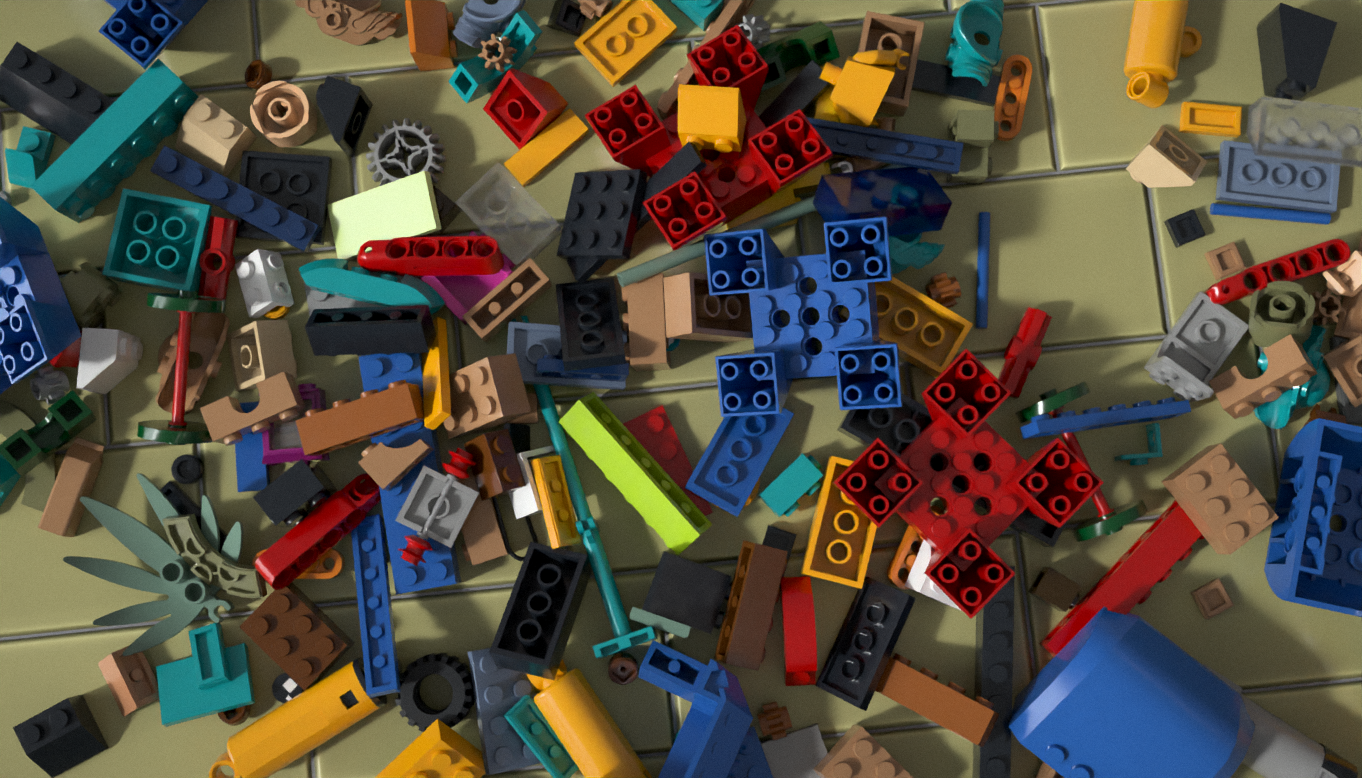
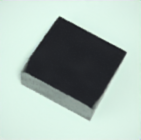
(567, 17)
(519, 436)

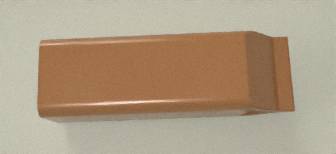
(73, 481)

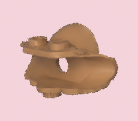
(352, 19)
(207, 339)

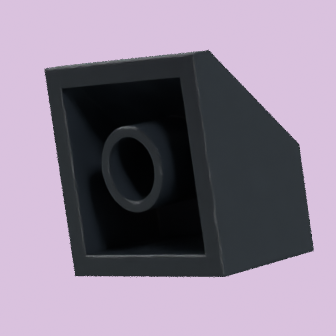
(344, 111)
(61, 736)

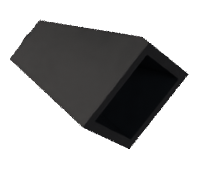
(1292, 50)
(688, 593)

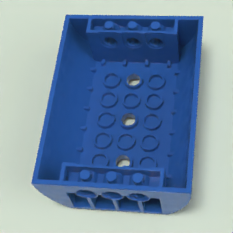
(1304, 555)

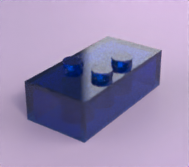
(903, 195)

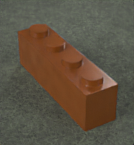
(360, 419)
(936, 701)

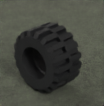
(410, 698)

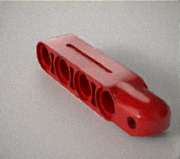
(433, 256)
(1290, 270)
(318, 532)

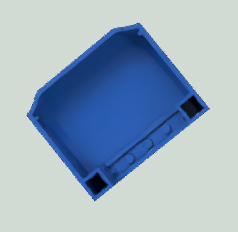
(1131, 708)

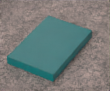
(184, 701)

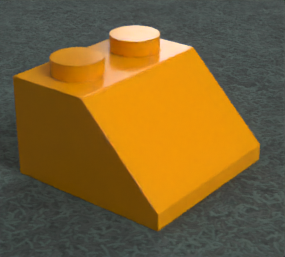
(711, 117)

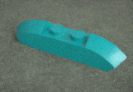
(334, 278)

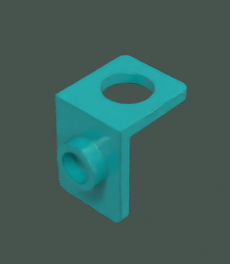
(1154, 449)

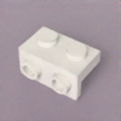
(263, 282)

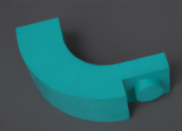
(474, 80)

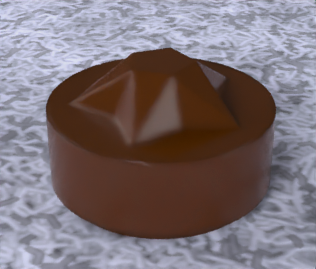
(258, 74)
(623, 668)
(235, 716)

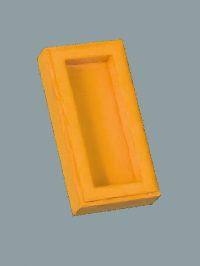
(1210, 119)

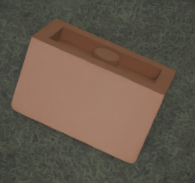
(129, 680)

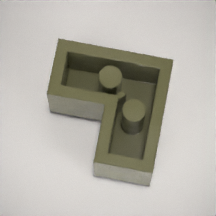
(977, 133)

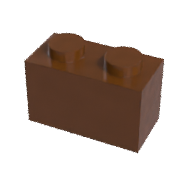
(496, 466)

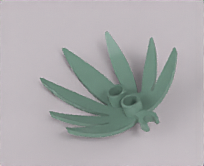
(185, 590)

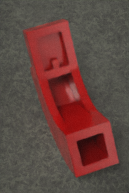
(798, 631)

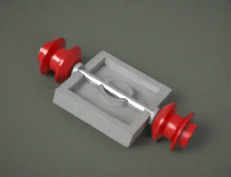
(437, 506)

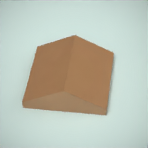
(1346, 366)

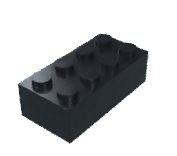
(541, 611)

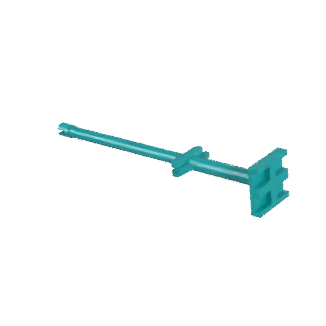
(589, 531)

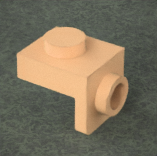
(1346, 277)

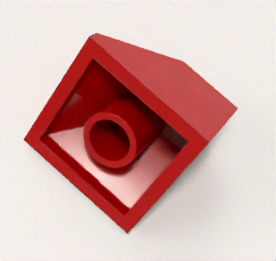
(524, 106)

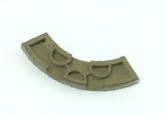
(42, 477)
(208, 563)

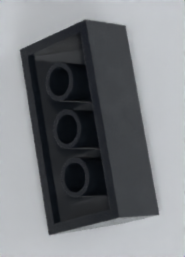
(49, 94)

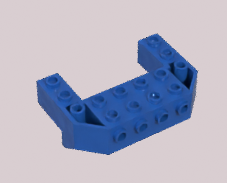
(717, 718)

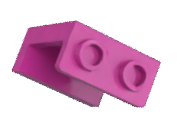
(465, 291)

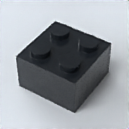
(295, 493)

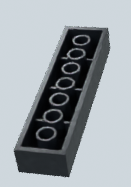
(899, 428)

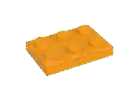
(625, 38)

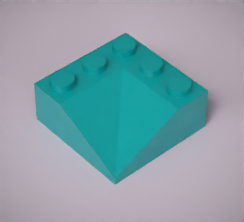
(157, 242)

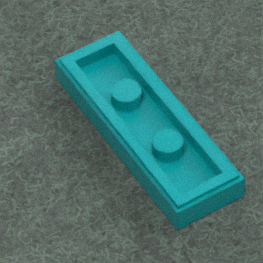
(541, 738)

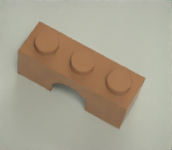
(1286, 368)
(278, 400)

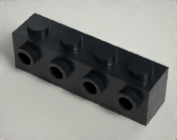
(371, 330)

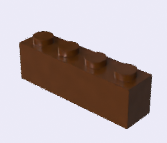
(751, 605)

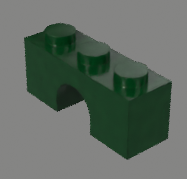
(798, 49)
(32, 446)

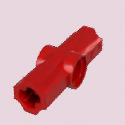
(219, 241)
(1024, 350)

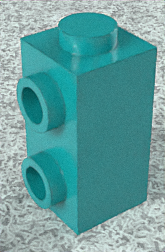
(791, 484)

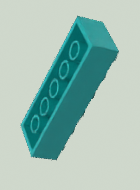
(116, 143)

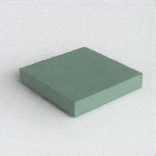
(659, 622)

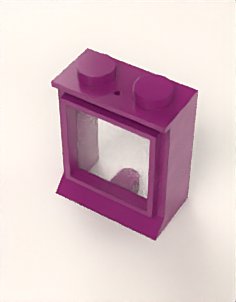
(283, 440)

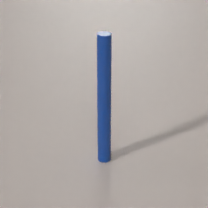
(1270, 213)
(983, 270)

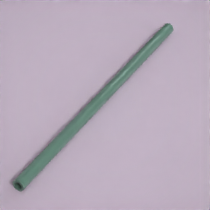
(698, 248)

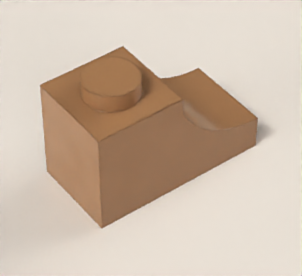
(389, 464)

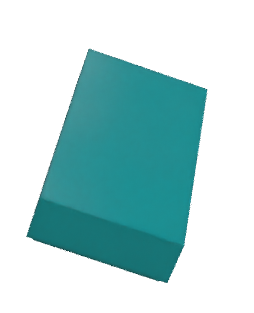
(209, 656)

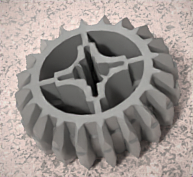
(417, 154)

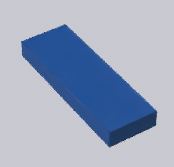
(251, 472)

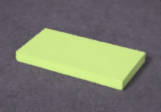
(384, 213)

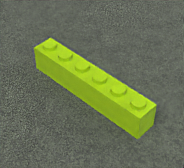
(635, 473)

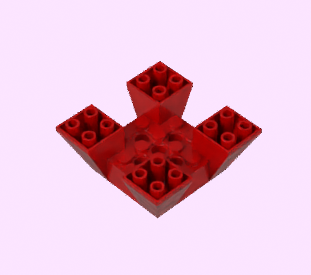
(704, 202)
(1047, 484)

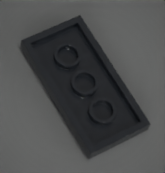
(590, 324)
(865, 643)

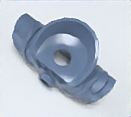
(482, 20)

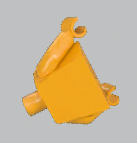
(862, 84)

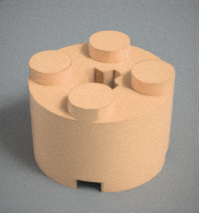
(268, 116)

